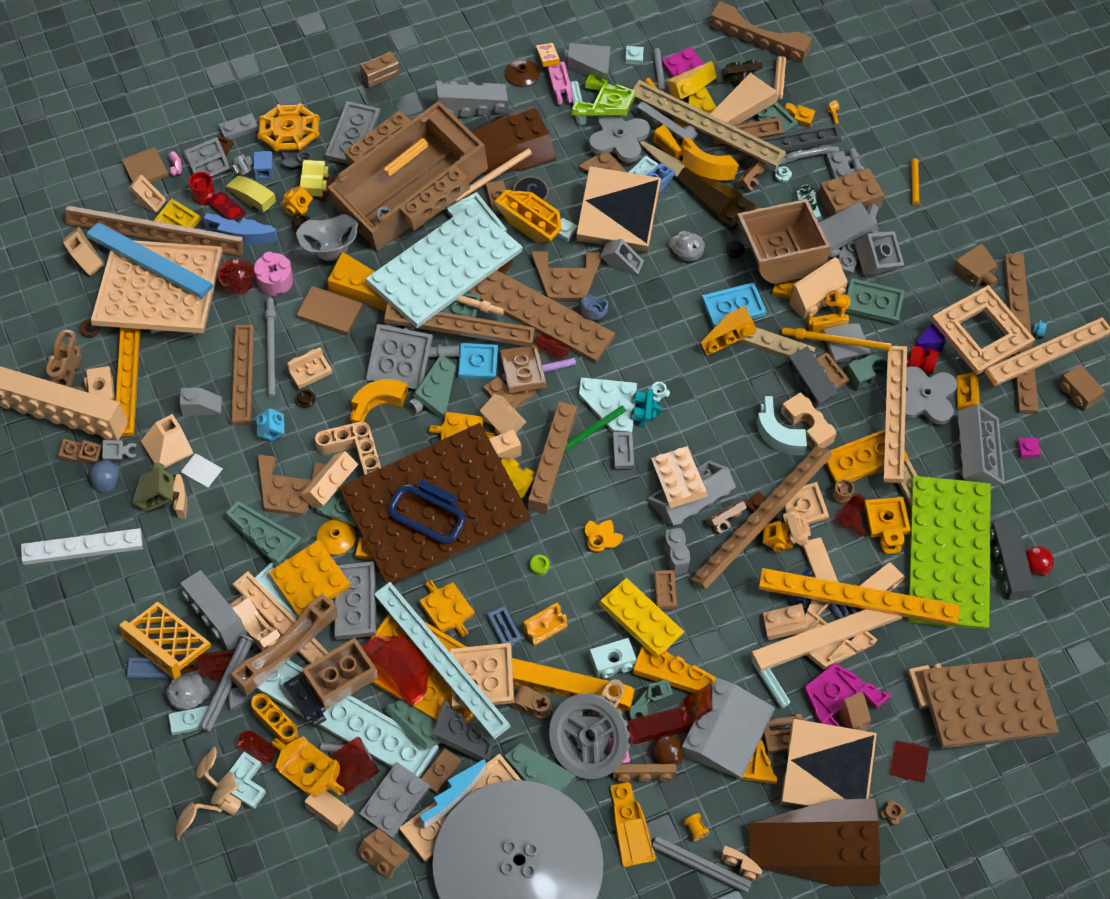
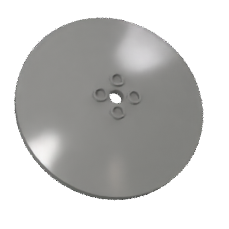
(510, 820)

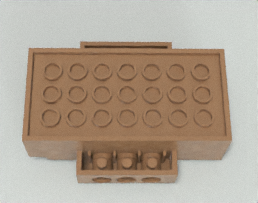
(420, 186)

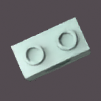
(620, 650)

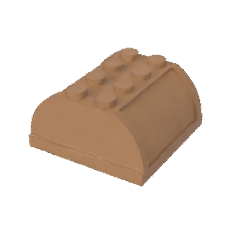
(785, 240)

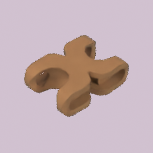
(64, 359)

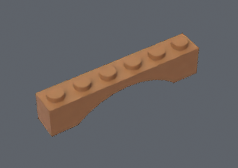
(792, 45)
(551, 458)
(262, 666)

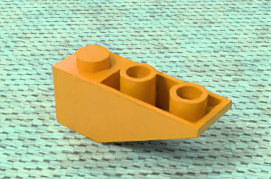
(731, 329)

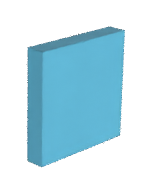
(478, 361)

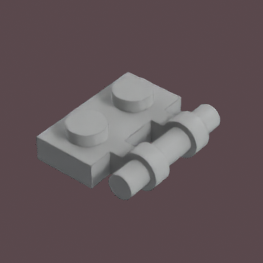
(840, 163)

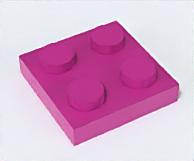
(681, 62)

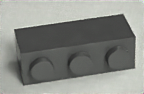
(811, 377)

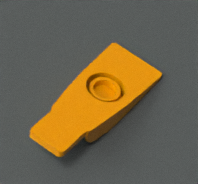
(631, 827)

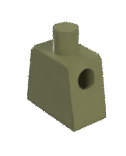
(154, 488)

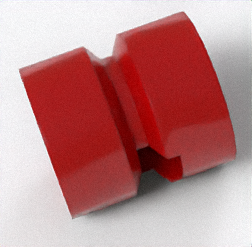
(201, 187)
(923, 359)

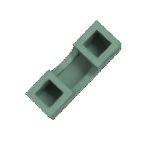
(861, 371)

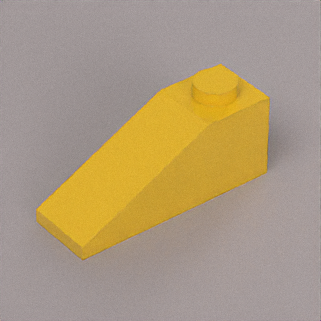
(692, 80)

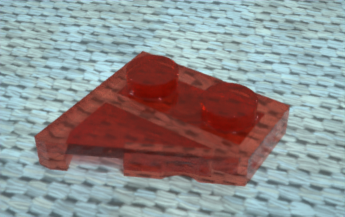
(214, 664)

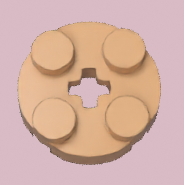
(798, 526)

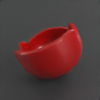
(1040, 560)

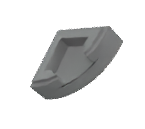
(236, 698)

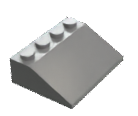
(730, 731)

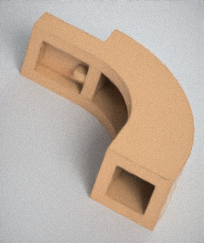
(254, 624)

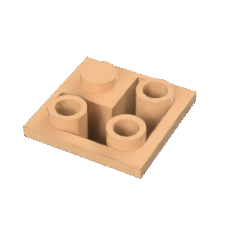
(166, 442)

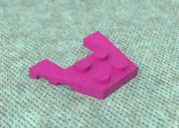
(833, 686)

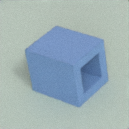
(263, 165)

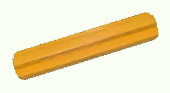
(405, 157)

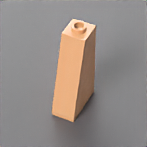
(745, 101)

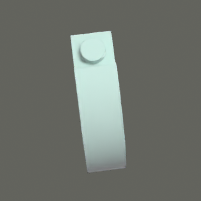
(775, 435)

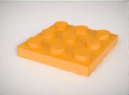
(308, 576)

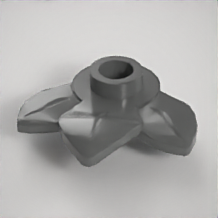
(295, 158)

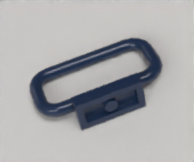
(435, 496)

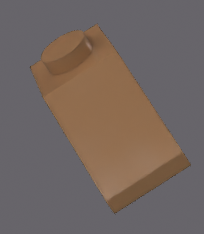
(855, 712)

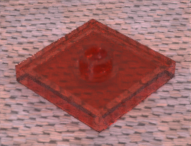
(355, 765)

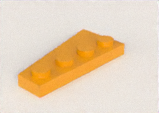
(672, 668)

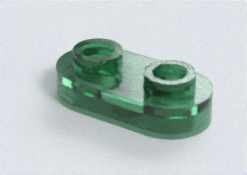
(807, 192)

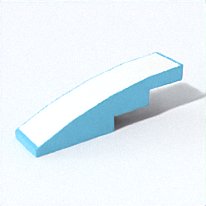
(458, 787)

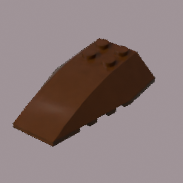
(512, 134)
(821, 842)

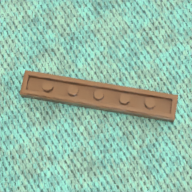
(242, 375)

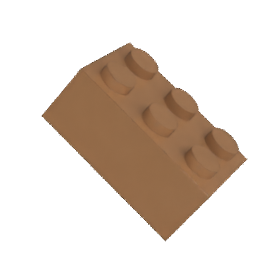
(849, 190)
(340, 673)

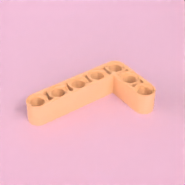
(352, 441)

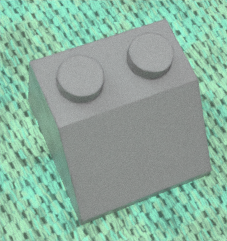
(878, 252)

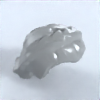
(683, 246)
(190, 692)

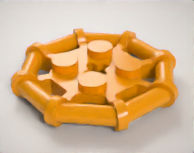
(278, 127)

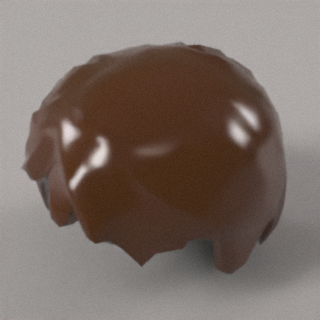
(668, 750)

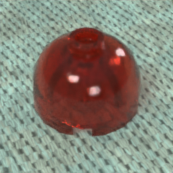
(236, 276)

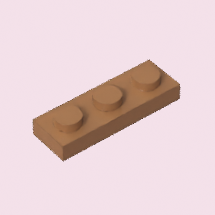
(645, 772)

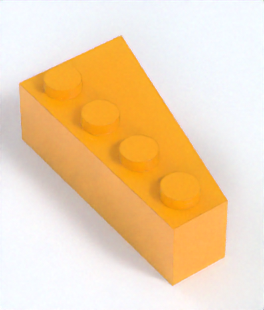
(349, 281)

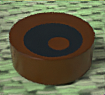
(89, 330)

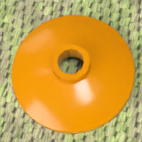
(336, 544)

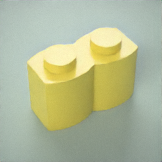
(314, 177)

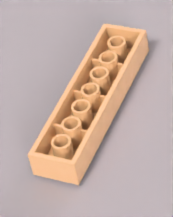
(61, 404)

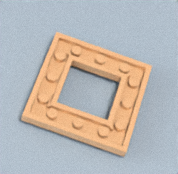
(985, 300)

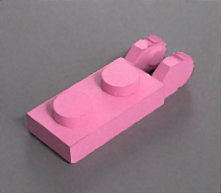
(560, 82)

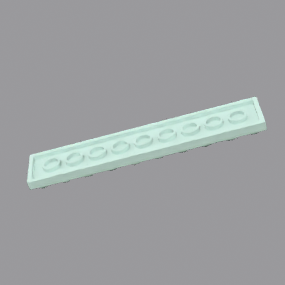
(353, 718)

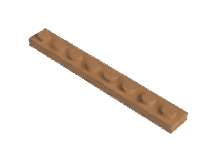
(468, 327)

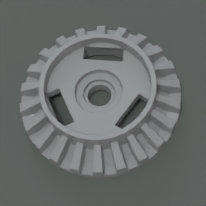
(569, 721)

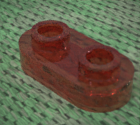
(558, 348)
(256, 746)

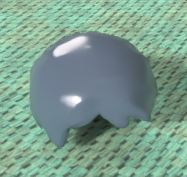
(593, 308)
(104, 476)

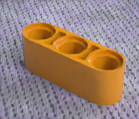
(270, 711)

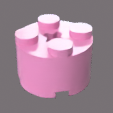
(273, 274)

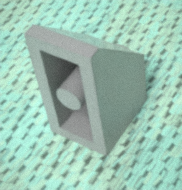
(622, 257)
(199, 402)

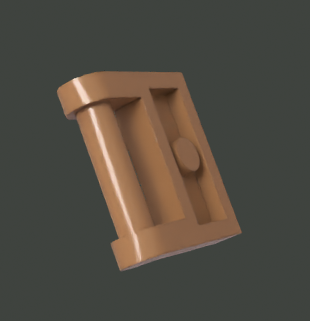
(778, 740)

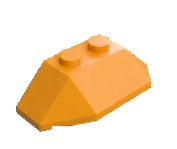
(530, 215)

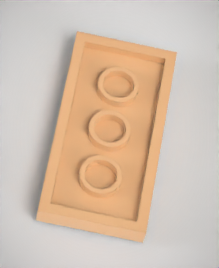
(679, 477)

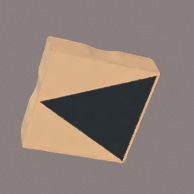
(618, 208)
(826, 764)

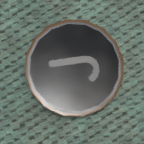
(534, 185)

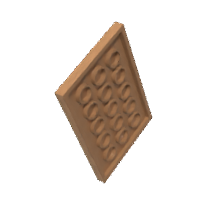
(988, 702)

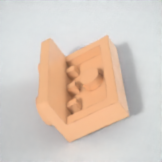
(309, 368)

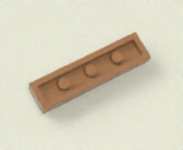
(759, 129)

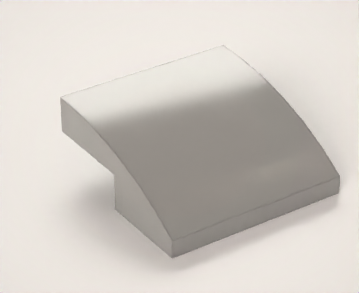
(208, 157)
(845, 352)

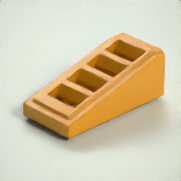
(666, 142)

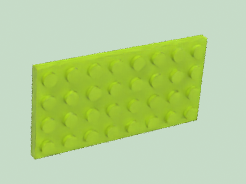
(951, 547)

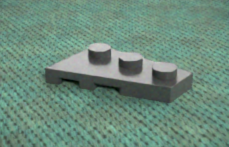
(457, 733)

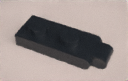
(305, 699)

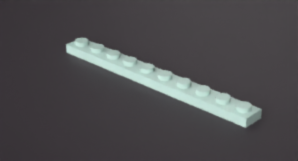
(442, 661)

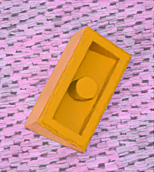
(967, 390)

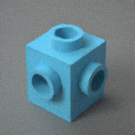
(270, 424)

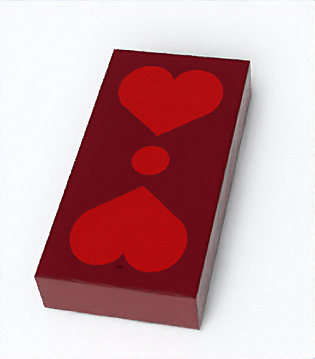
(226, 207)

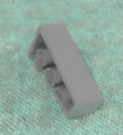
(472, 98)
(213, 610)

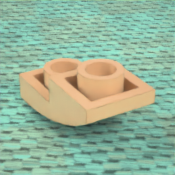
(180, 497)
(748, 869)

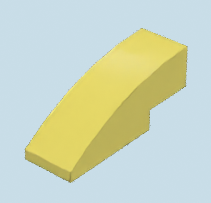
(251, 193)

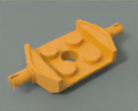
(297, 757)

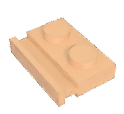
(785, 622)

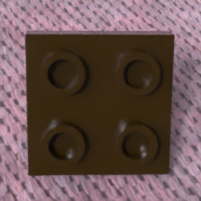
(741, 70)

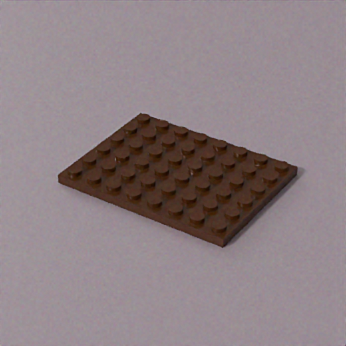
(458, 464)

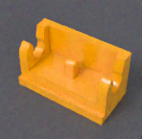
(819, 323)
(545, 624)

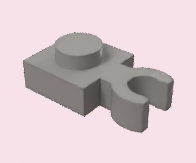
(114, 450)

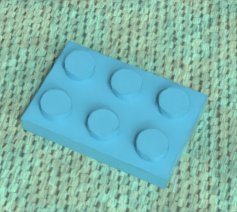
(726, 301)

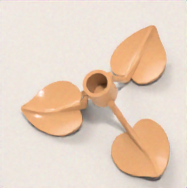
(221, 796)

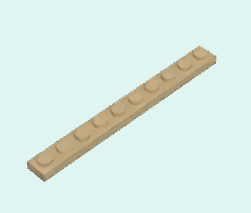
(709, 124)

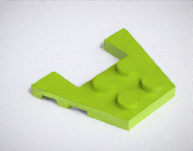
(610, 100)

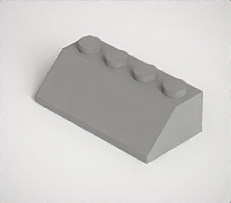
(980, 446)
(717, 483)

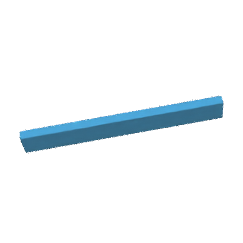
(150, 260)

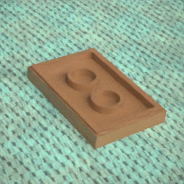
(329, 310)
(523, 369)

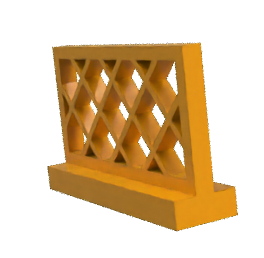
(150, 647)

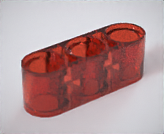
(656, 725)

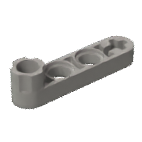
(656, 120)

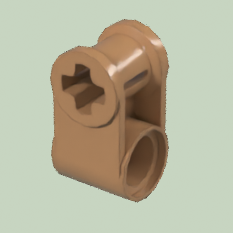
(530, 702)

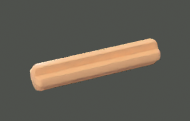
(779, 76)

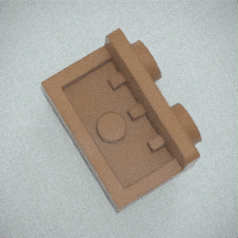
(382, 853)

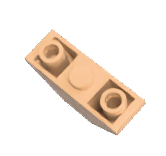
(83, 251)

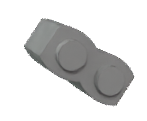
(677, 551)

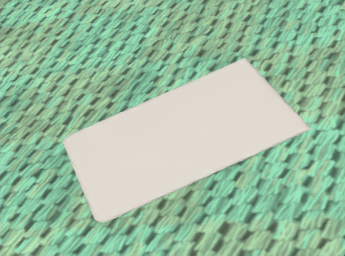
(201, 470)

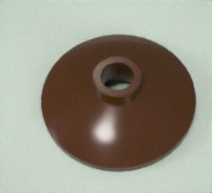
(522, 73)

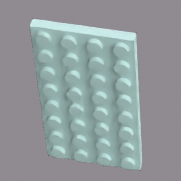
(444, 265)

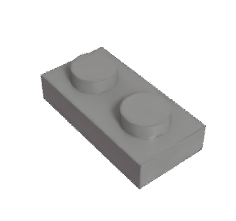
(238, 127)
(623, 450)

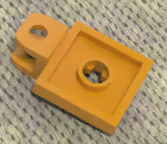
(890, 531)

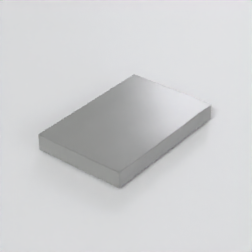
(847, 225)

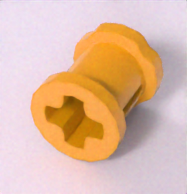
(834, 298)
(696, 827)

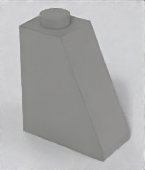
(589, 59)

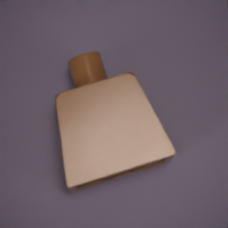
(977, 267)

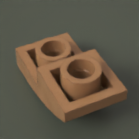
(79, 452)

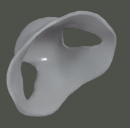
(329, 235)

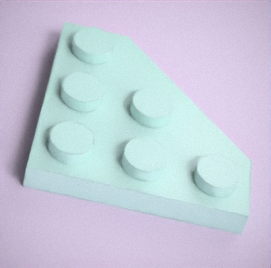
(606, 396)

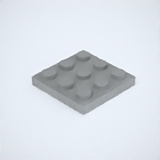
(399, 355)

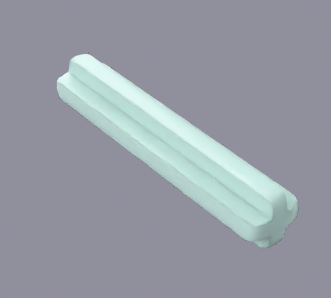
(576, 95)
(773, 686)

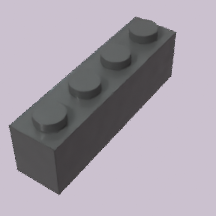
(1011, 560)

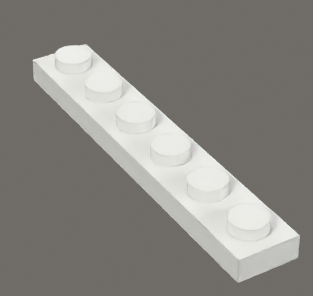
(81, 546)

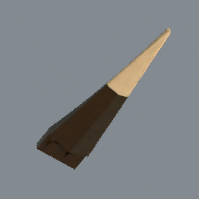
(717, 197)

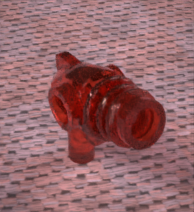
(850, 514)

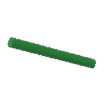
(595, 427)

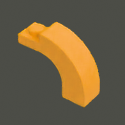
(707, 165)
(376, 393)

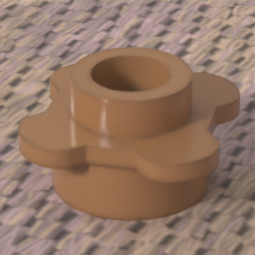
(897, 808)

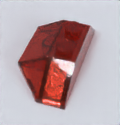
(400, 666)

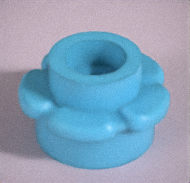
(1039, 329)

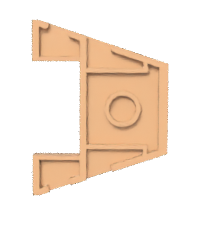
(837, 652)

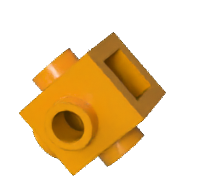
(296, 201)
(777, 536)

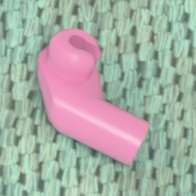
(177, 168)

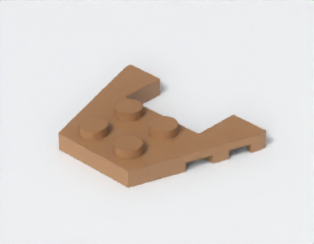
(566, 283)
(283, 493)

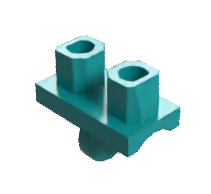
(648, 408)

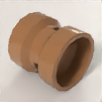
(843, 487)

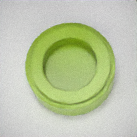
(539, 564)

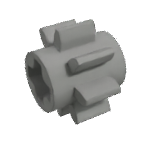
(241, 164)

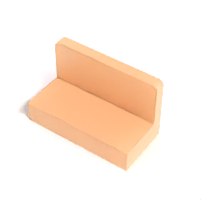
(329, 810)

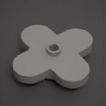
(619, 137)
(929, 395)

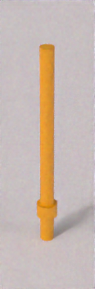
(801, 333)

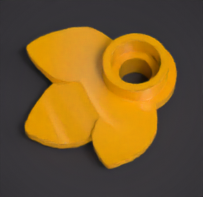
(603, 534)

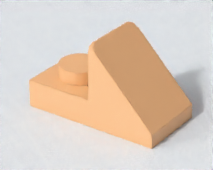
(146, 194)

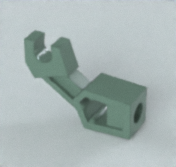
(641, 704)

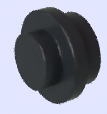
(735, 249)

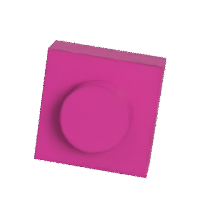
(1028, 448)

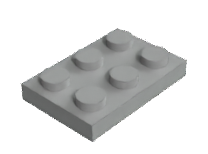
(395, 800)

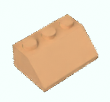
(811, 291)

